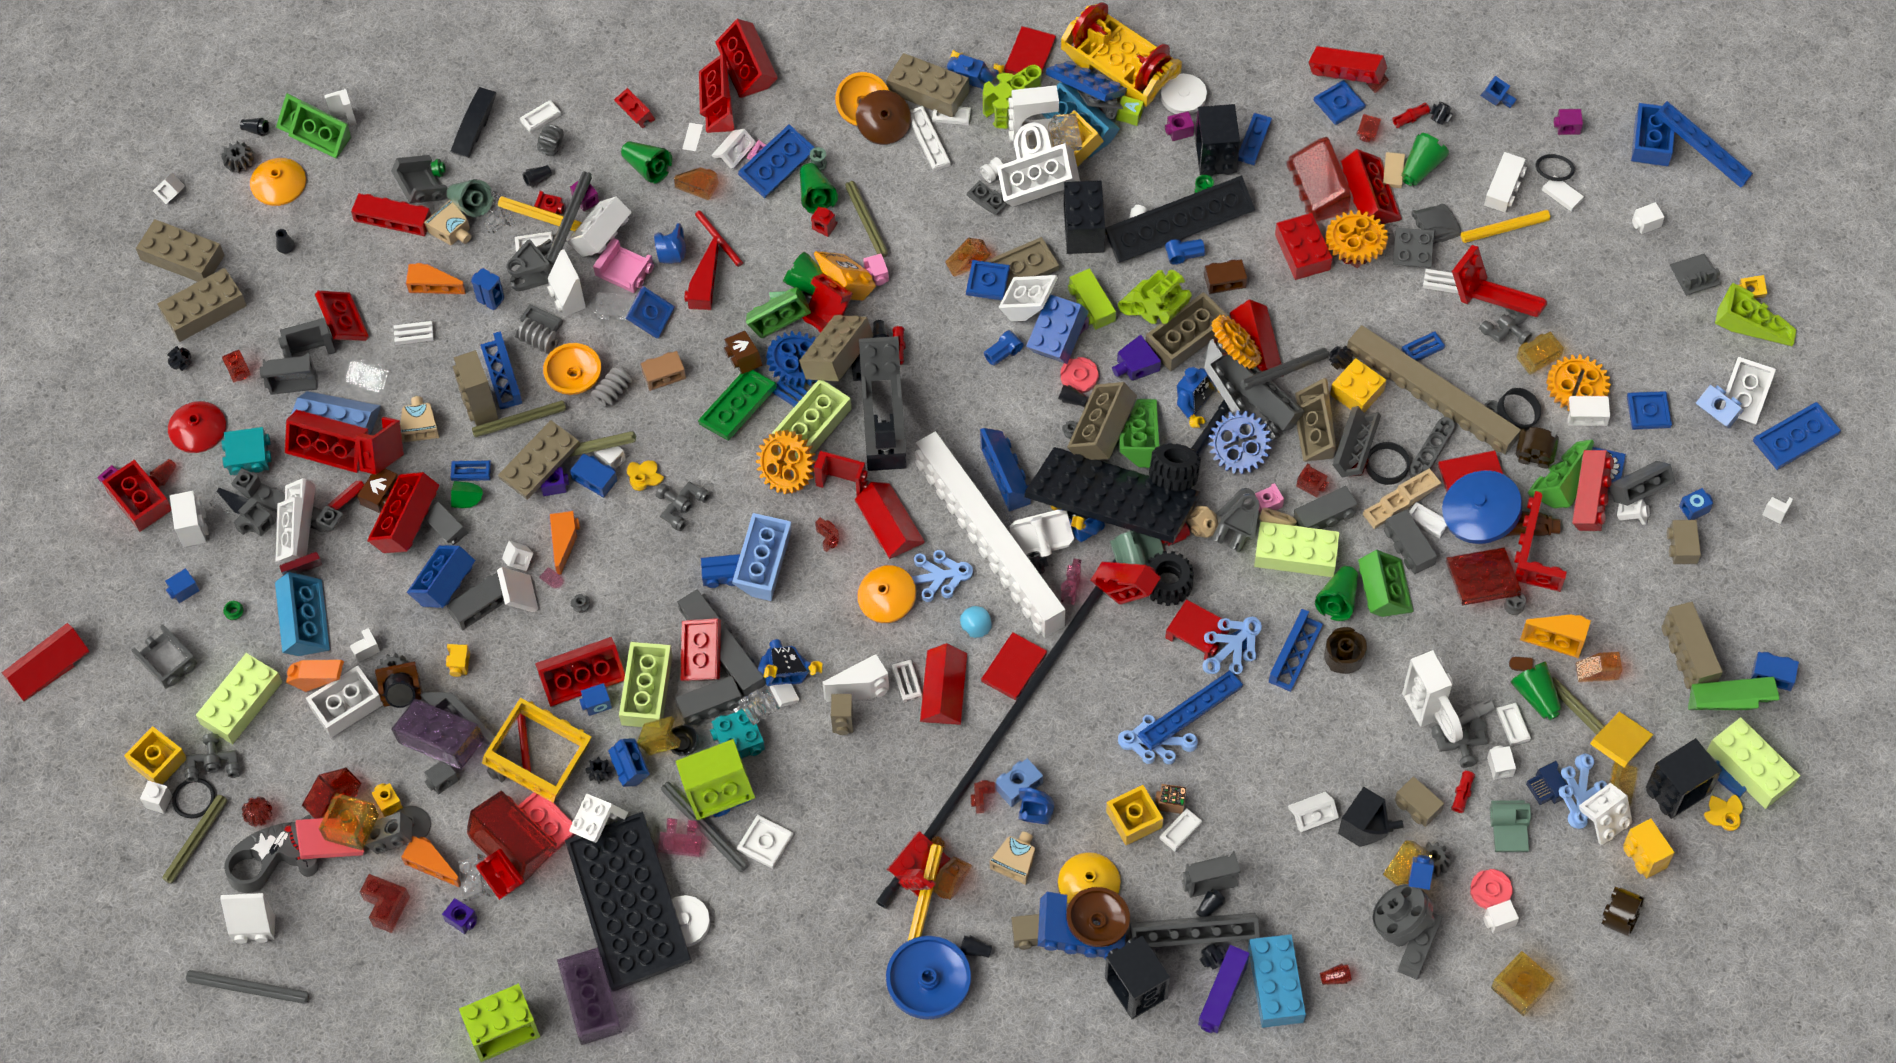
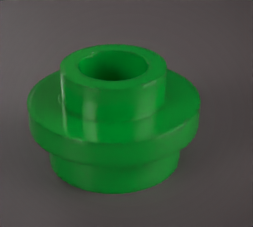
(438, 168)
(230, 606)

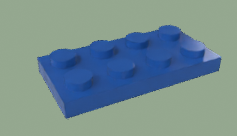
(1086, 81)
(776, 161)
(1796, 435)

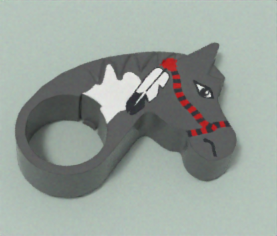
(270, 847)

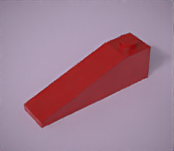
(702, 283)

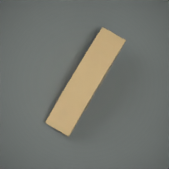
(1402, 498)

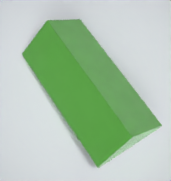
(313, 126)
(1733, 694)

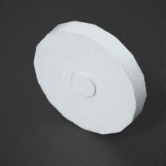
(1183, 94)
(692, 918)

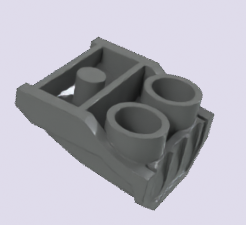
(1437, 219)

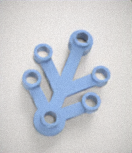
(938, 575)
(1234, 644)
(1135, 743)
(1583, 763)

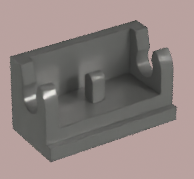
(445, 524)

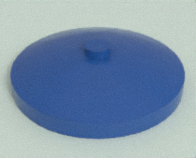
(1482, 507)
(928, 977)

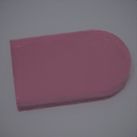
(551, 578)

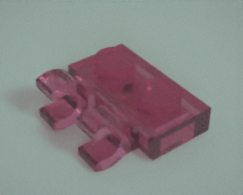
(1073, 579)
(680, 843)

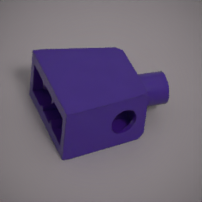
(1136, 360)

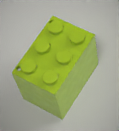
(715, 779)
(499, 1022)

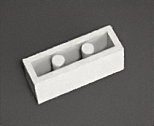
(1505, 182)

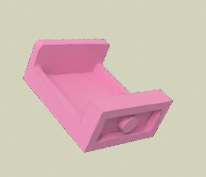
(623, 266)

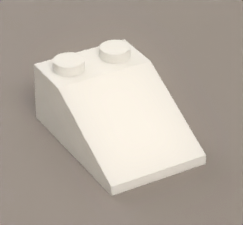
(565, 286)
(1026, 296)
(1750, 386)
(862, 680)
(248, 917)

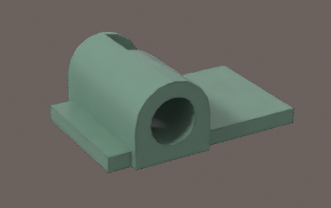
(1135, 548)
(1510, 825)

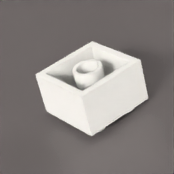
(189, 518)

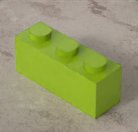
(1093, 298)

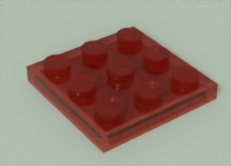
(1483, 576)

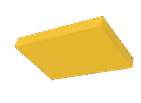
(1621, 739)

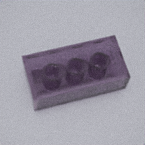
(438, 734)
(589, 996)

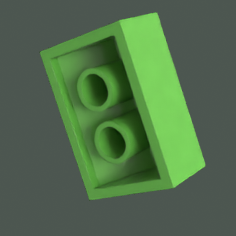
(778, 312)
(1385, 584)

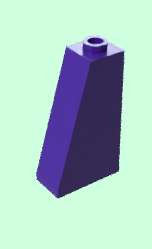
(1223, 989)

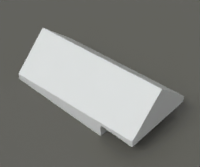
(294, 520)

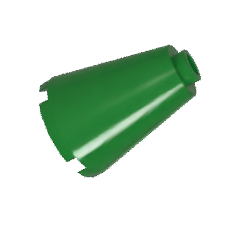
(1423, 158)
(647, 160)
(816, 189)
(802, 273)
(1338, 595)
(1539, 690)

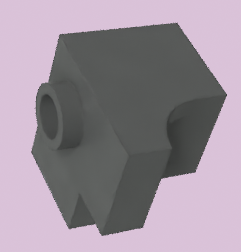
(253, 518)

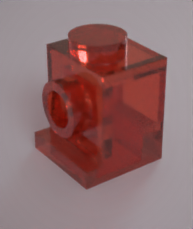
(1312, 481)

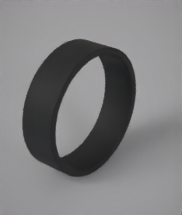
(1530, 397)
(1393, 446)

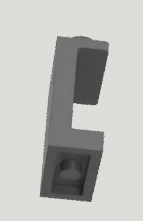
(417, 179)
(306, 337)

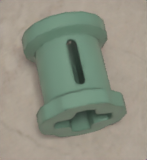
(820, 157)

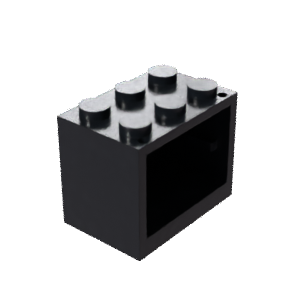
(1217, 139)
(1084, 217)
(1683, 778)
(1136, 977)

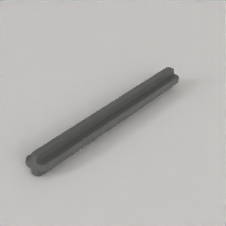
(569, 217)
(1284, 369)
(704, 827)
(247, 986)

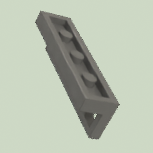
(1351, 442)

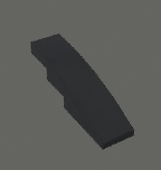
(473, 122)

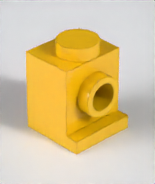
(1757, 283)
(458, 659)
(389, 804)

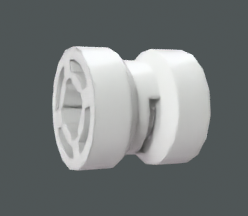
(990, 171)

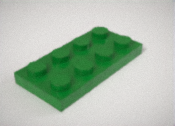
(737, 404)

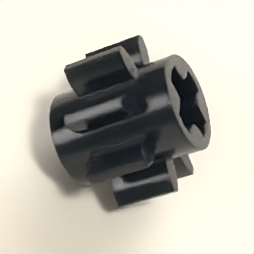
(1441, 113)
(1341, 357)
(179, 358)
(1038, 561)
(600, 765)
(1212, 956)

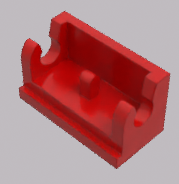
(634, 108)
(500, 873)

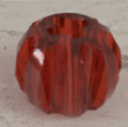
(257, 811)

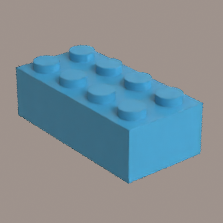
(1276, 981)

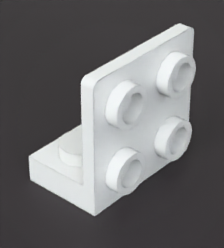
(1608, 811)
(593, 817)

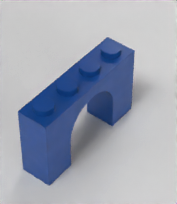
(1055, 933)

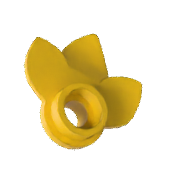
(643, 475)
(1722, 810)

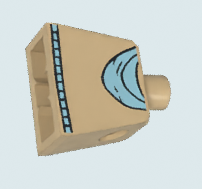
(449, 224)
(418, 421)
(1014, 858)

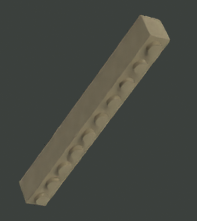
(1433, 390)

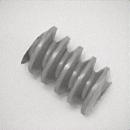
(536, 336)
(610, 386)

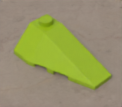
(1747, 316)

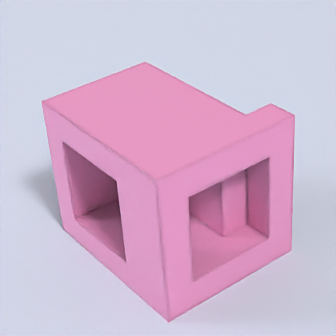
(877, 269)
(1275, 498)

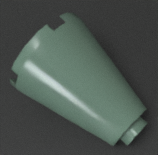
(471, 197)

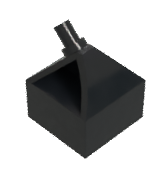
(1367, 819)

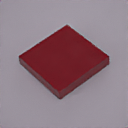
(301, 564)

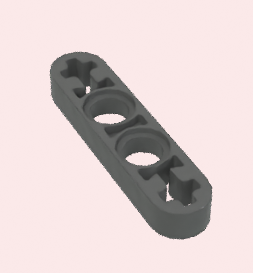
(1434, 450)

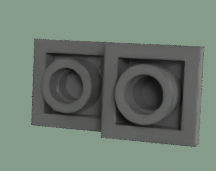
(988, 199)

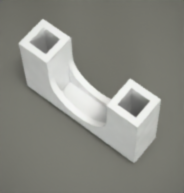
(1028, 103)

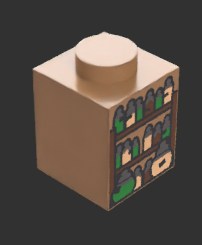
(1171, 798)

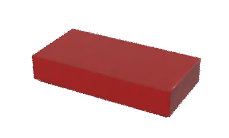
(346, 495)

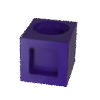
(555, 488)
(456, 909)

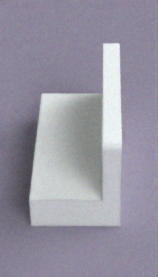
(339, 105)
(734, 147)
(1588, 411)
(1314, 811)

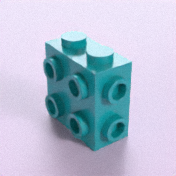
(246, 450)
(738, 727)

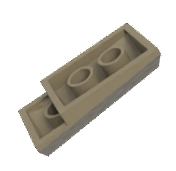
(1316, 423)

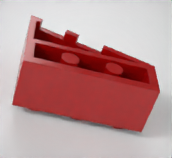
(1125, 581)

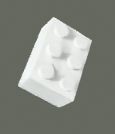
(599, 227)
(344, 701)

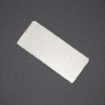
(692, 136)

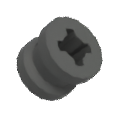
(1519, 603)

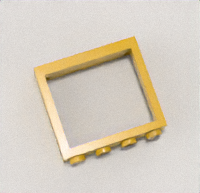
(519, 774)

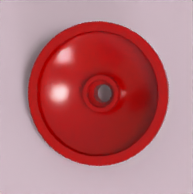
(197, 435)

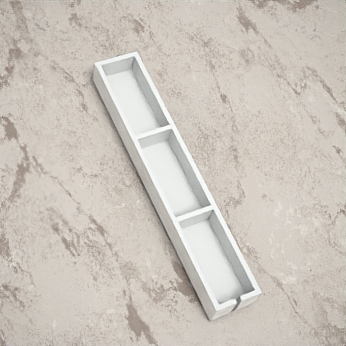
(990, 535)

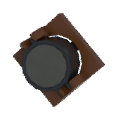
(399, 688)

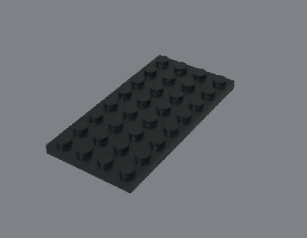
(1111, 495)
(628, 902)

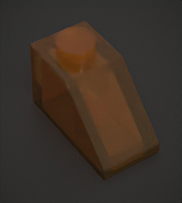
(697, 182)
(962, 258)
(1599, 667)
(951, 878)

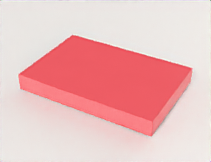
(549, 817)
(313, 844)

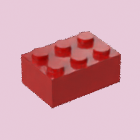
(1303, 246)
(137, 495)

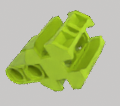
(996, 98)
(1157, 297)

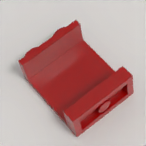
(827, 300)
(381, 449)
(842, 468)
(1192, 624)

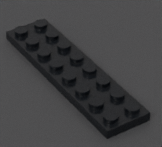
(1179, 219)

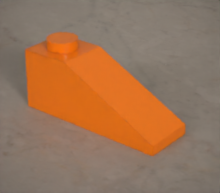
(427, 279)
(564, 534)
(313, 673)
(424, 857)

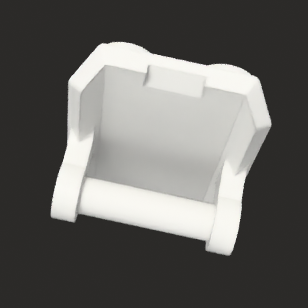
(1043, 532)

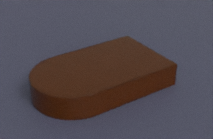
(1521, 663)

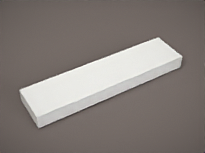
(928, 139)

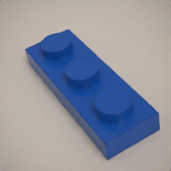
(1254, 138)

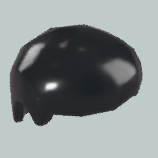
(688, 738)

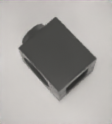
(440, 777)

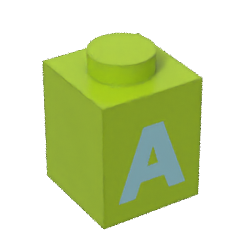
(1131, 110)

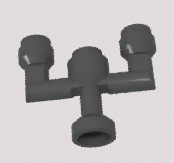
(1507, 324)
(680, 502)
(1478, 727)
(212, 760)

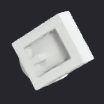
(1634, 511)

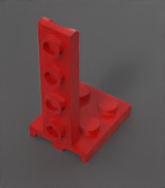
(1471, 283)
(1534, 572)
(912, 862)

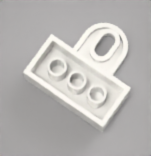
(1036, 170)
(1428, 693)

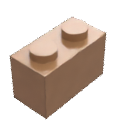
(663, 370)

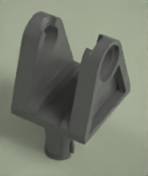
(533, 265)
(1238, 517)

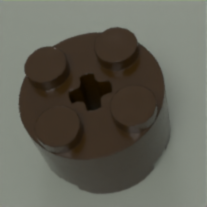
(1537, 447)
(1345, 650)
(1622, 911)

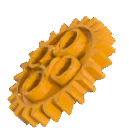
(1356, 237)
(1236, 341)
(1560, 377)
(786, 461)

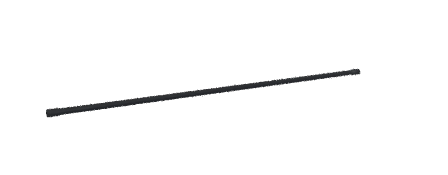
(891, 890)

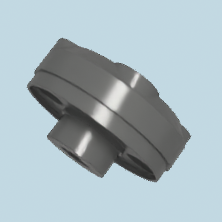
(1402, 914)

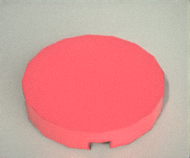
(1074, 374)
(1497, 889)

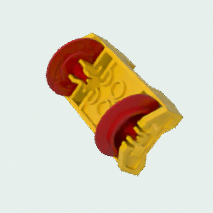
(1119, 53)

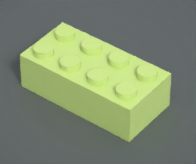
(817, 414)
(1296, 549)
(645, 684)
(239, 698)
(1753, 763)

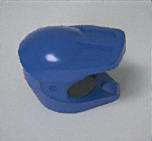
(671, 247)
(1035, 806)

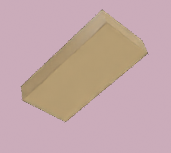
(1393, 169)

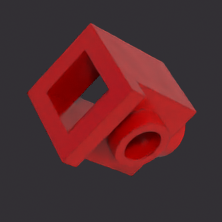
(550, 203)
(824, 217)

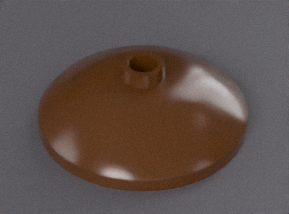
(883, 129)
(1101, 906)

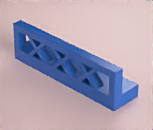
(506, 367)
(1288, 647)

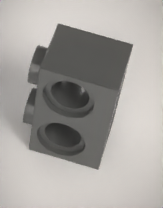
(390, 833)

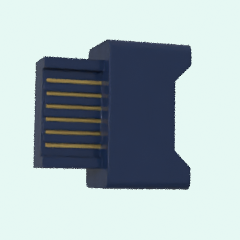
(1546, 784)

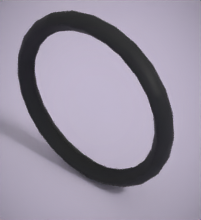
(1555, 178)
(192, 815)

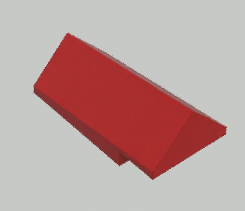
(715, 96)
(1257, 323)
(888, 519)
(46, 662)
(944, 685)

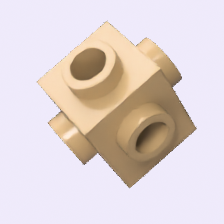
(1202, 522)

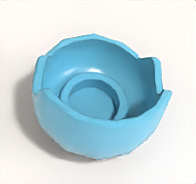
(976, 621)

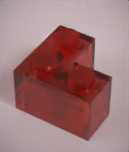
(325, 788)
(388, 901)

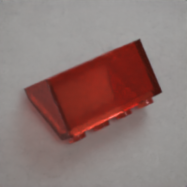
(1320, 180)
(506, 826)

